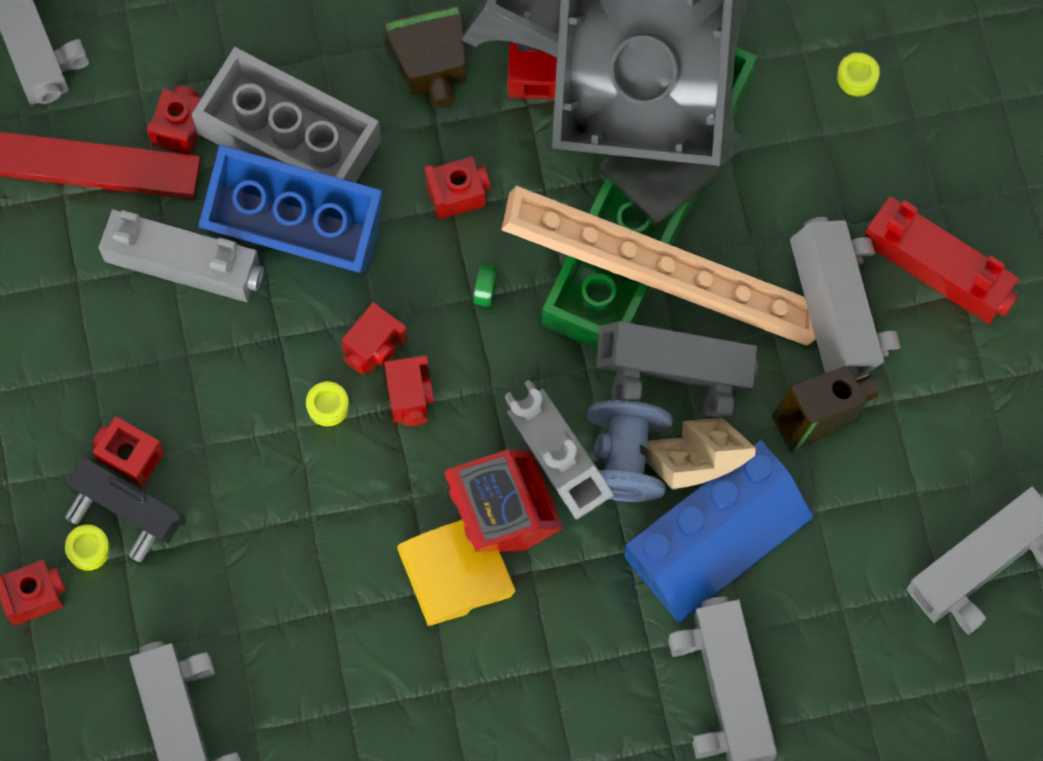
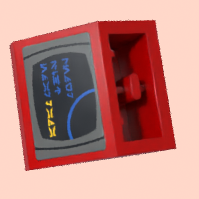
(503, 501)

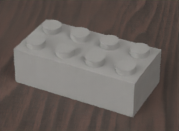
(284, 119)

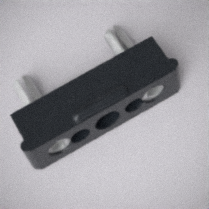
(124, 500)

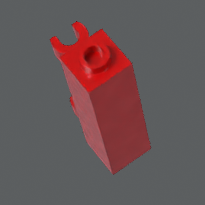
(942, 261)

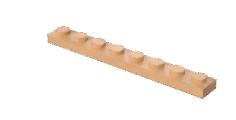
(657, 265)

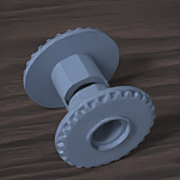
(622, 447)

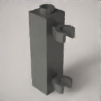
(676, 357)

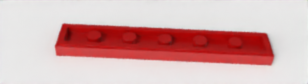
(99, 165)

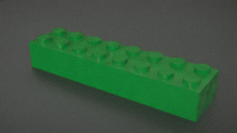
(593, 296)

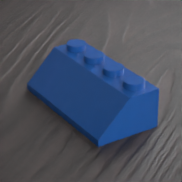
(292, 209)
(718, 533)

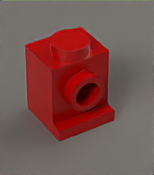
(531, 73)
(173, 132)
(456, 199)
(373, 340)
(408, 390)
(119, 436)
(45, 599)

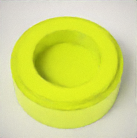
(858, 74)
(327, 403)
(87, 547)

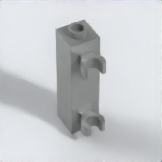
(32, 53)
(181, 256)
(837, 297)
(558, 451)
(978, 559)
(732, 681)
(168, 703)

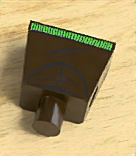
(429, 53)
(822, 406)

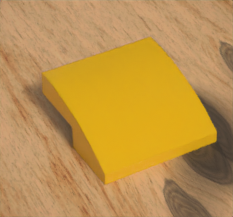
(451, 575)

